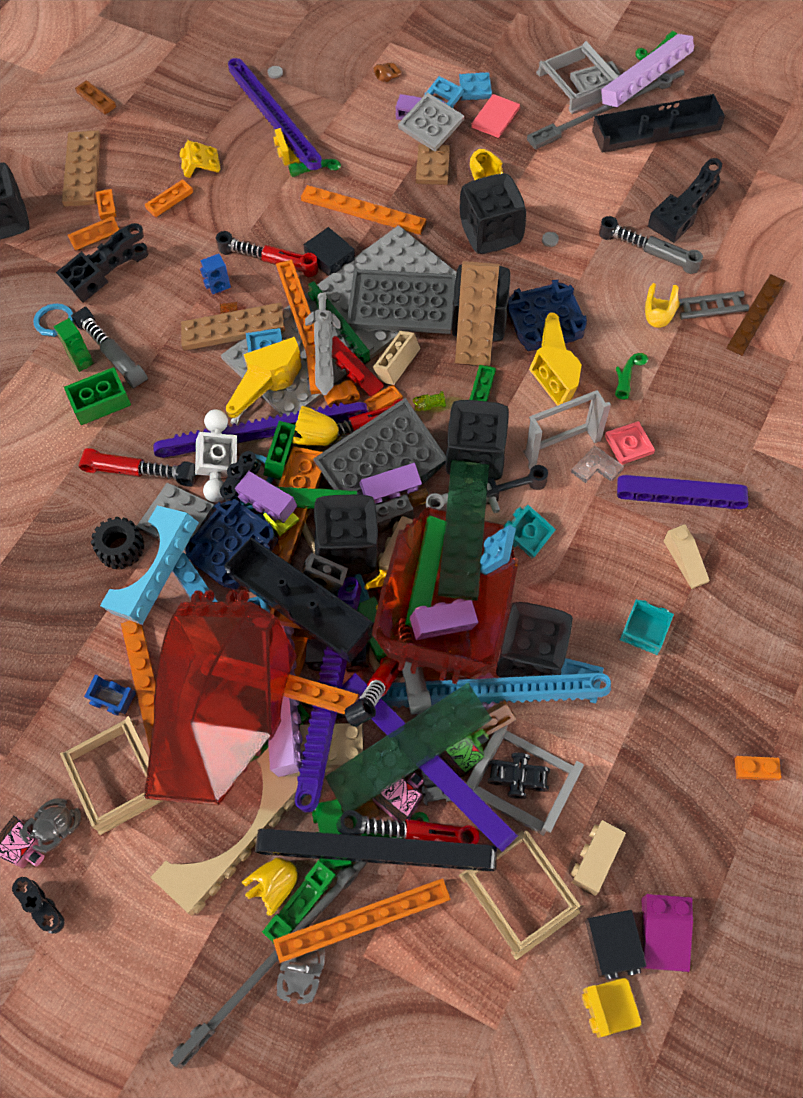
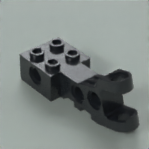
(678, 214)
(87, 274)

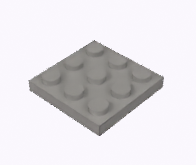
(431, 122)
(180, 500)

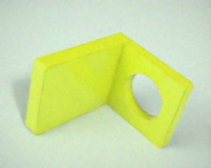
(279, 527)

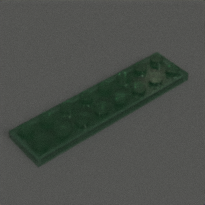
(463, 531)
(408, 748)

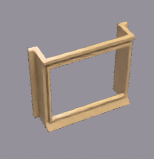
(125, 811)
(520, 948)

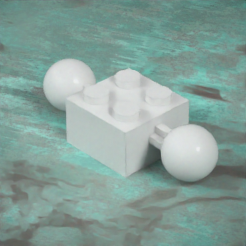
(215, 453)

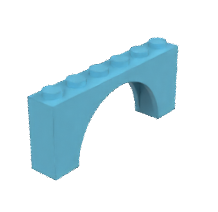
(137, 599)

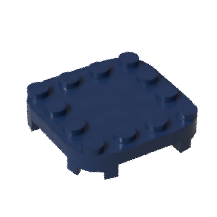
(531, 307)
(223, 536)

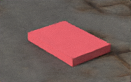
(495, 115)

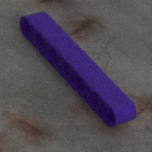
(682, 492)

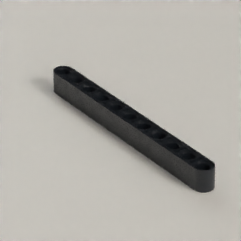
(376, 850)

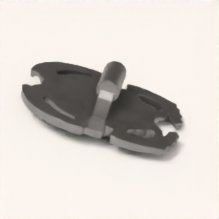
(51, 824)
(300, 975)

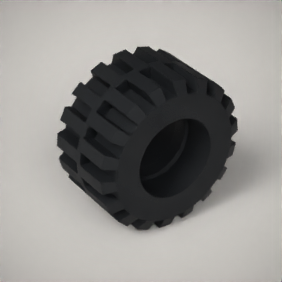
(113, 530)

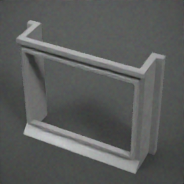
(587, 97)
(594, 425)
(509, 809)

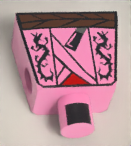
(401, 798)
(14, 849)

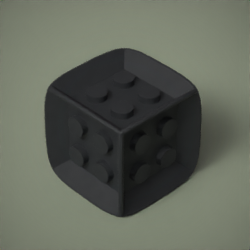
(12, 208)
(492, 213)
(501, 303)
(478, 434)
(347, 531)
(534, 641)

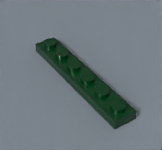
(350, 337)

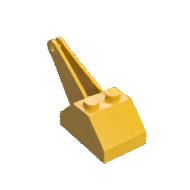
(554, 365)
(267, 369)

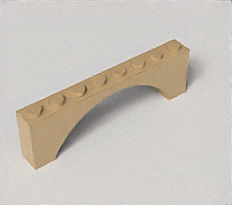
(194, 883)

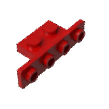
(355, 368)

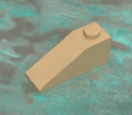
(686, 555)

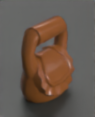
(384, 73)

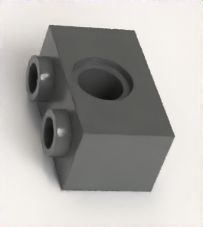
(392, 511)
(324, 572)

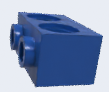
(215, 274)

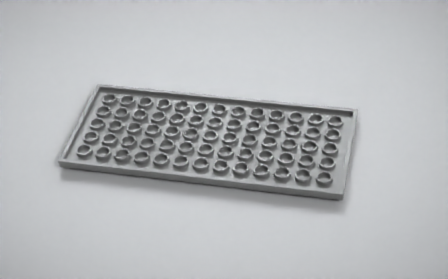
(391, 253)

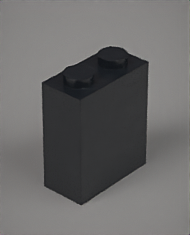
(330, 250)
(615, 944)

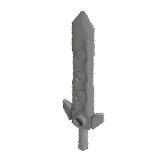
(323, 323)

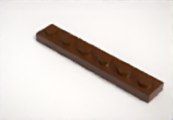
(756, 315)

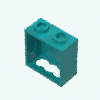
(646, 626)

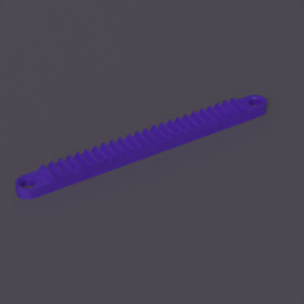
(274, 113)
(255, 430)
(323, 720)

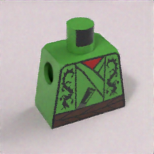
(466, 753)

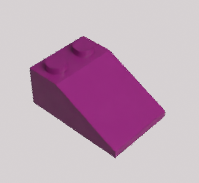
(667, 932)

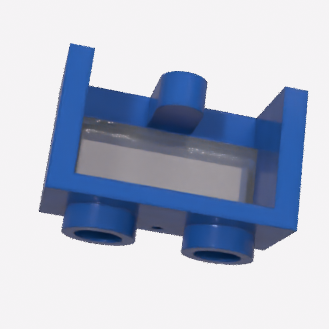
(109, 695)

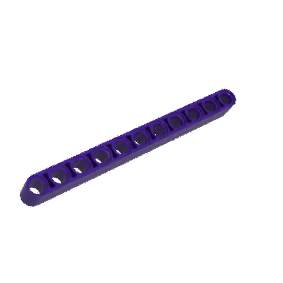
(444, 776)

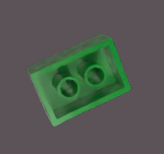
(97, 396)

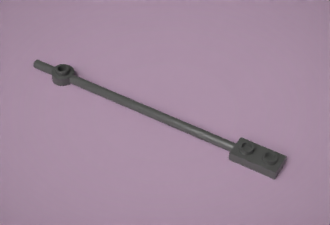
(551, 132)
(202, 1033)

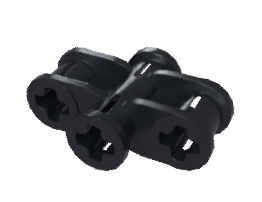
(240, 469)
(526, 776)
(36, 903)

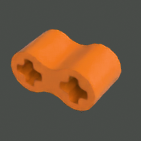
(344, 392)

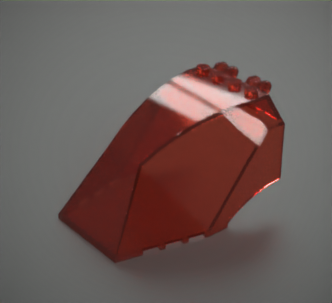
(460, 652)
(215, 696)

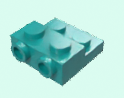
(531, 530)

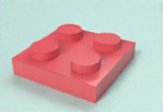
(629, 443)

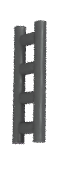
(735, 296)

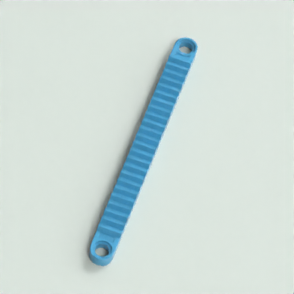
(510, 689)

